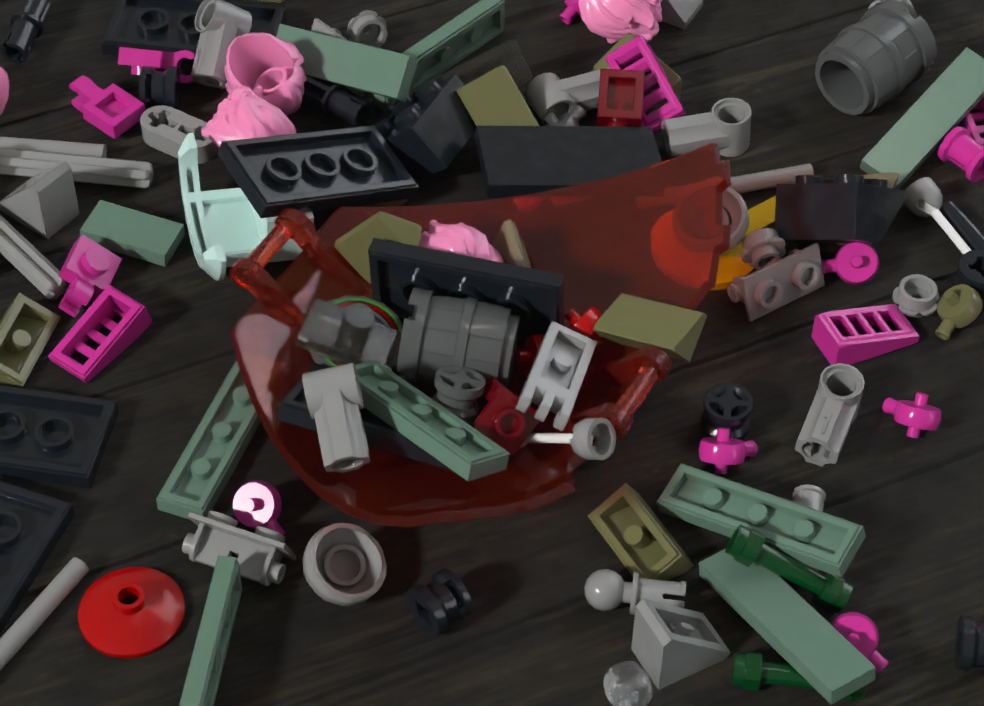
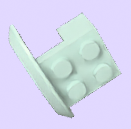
(222, 220)

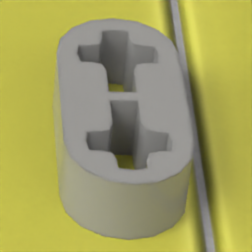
(167, 128)

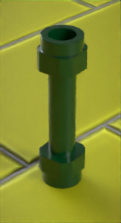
(749, 547)
(750, 671)

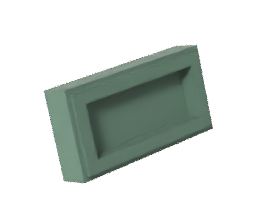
(133, 232)

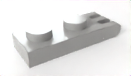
(557, 374)

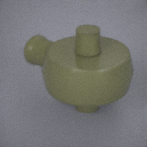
(957, 309)

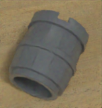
(875, 58)
(457, 334)

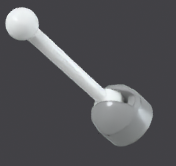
(925, 200)
(582, 438)

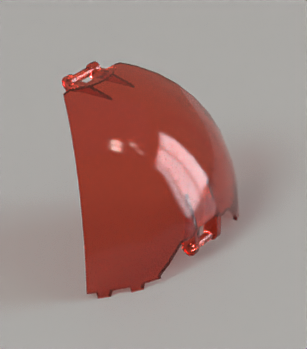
(629, 234)

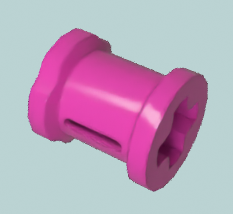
(964, 153)

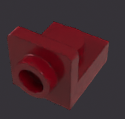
(620, 98)
(501, 420)

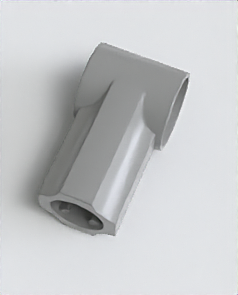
(218, 26)
(550, 94)
(726, 125)
(335, 404)
(831, 414)

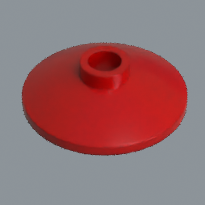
(132, 628)

